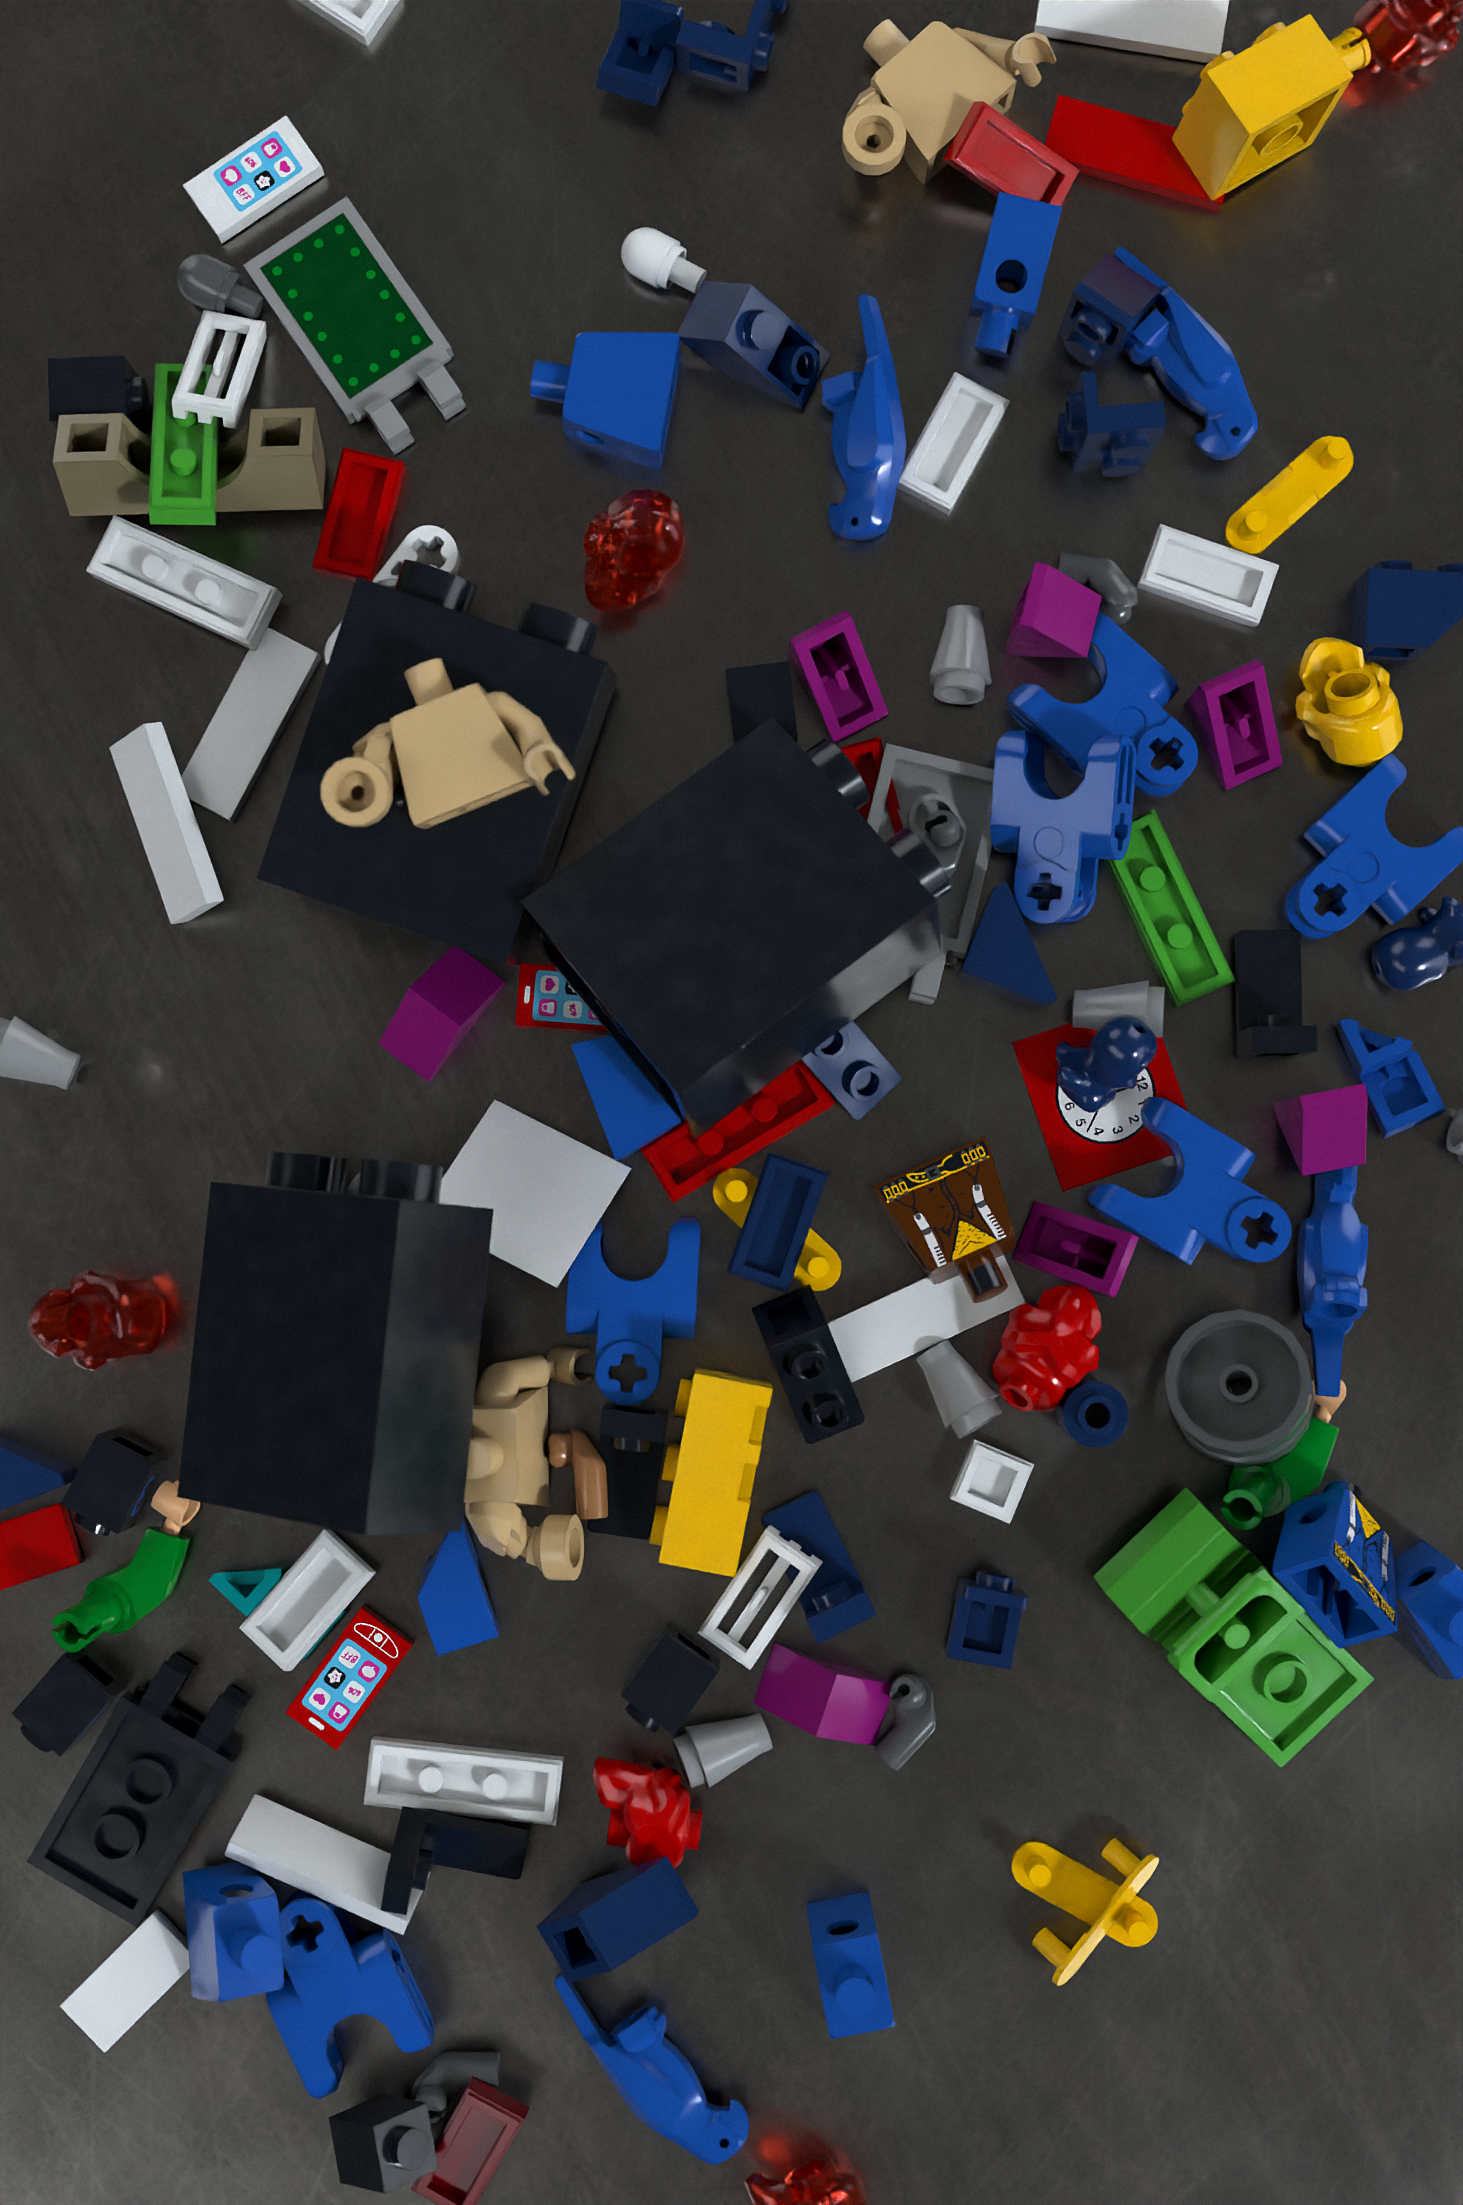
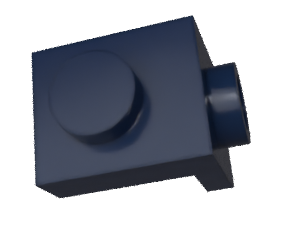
(641, 50)
(986, 1620)

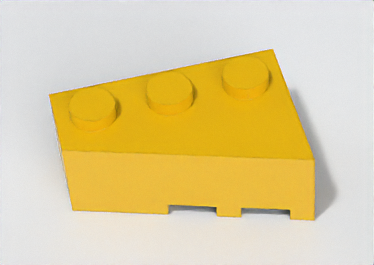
(711, 1471)

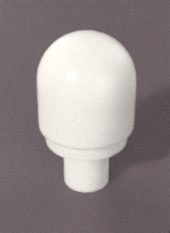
(660, 260)

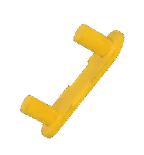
(1289, 495)
(818, 1261)
(1081, 1891)
(1069, 1960)

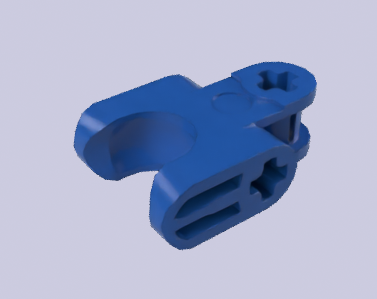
(1129, 704)
(1059, 836)
(1365, 862)
(1204, 1197)
(634, 1314)
(340, 1977)

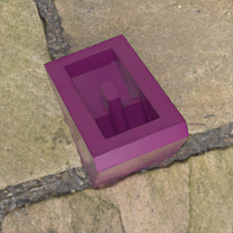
(1053, 616)
(837, 676)
(1236, 724)
(440, 1011)
(1326, 1128)
(1075, 1249)
(823, 1695)

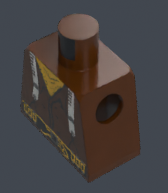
(953, 1218)

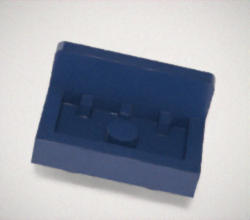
(1108, 437)

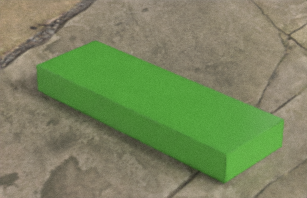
(181, 457)
(1168, 914)

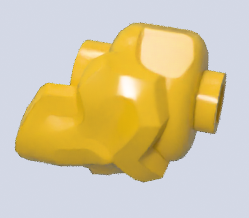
(1348, 703)

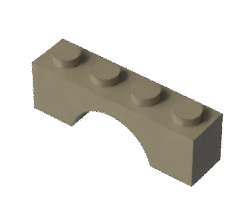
(264, 467)

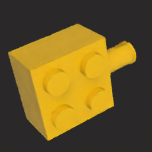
(1265, 102)

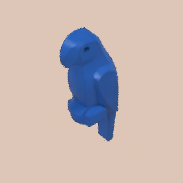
(1193, 367)
(867, 434)
(1331, 1273)
(659, 2080)

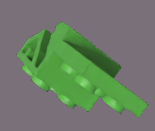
(1232, 1628)

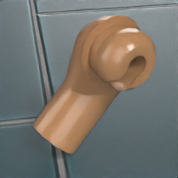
(588, 1471)

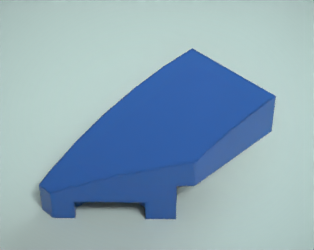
(1394, 1078)
(455, 1595)

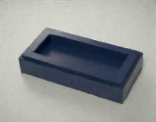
(777, 1222)

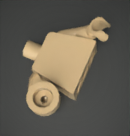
(928, 90)
(450, 751)
(512, 1464)

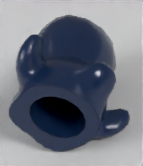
(1421, 953)
(1109, 1063)

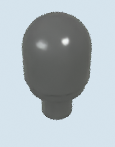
(216, 286)

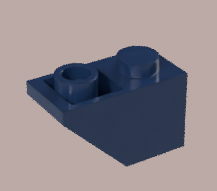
(1105, 312)
(753, 341)
(1404, 609)
(616, 1918)

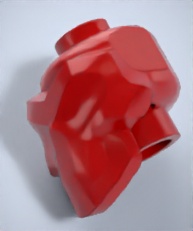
(1048, 1348)
(647, 1810)

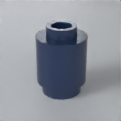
(1072, 1413)

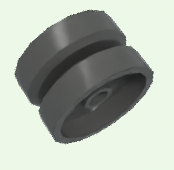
(1246, 1427)

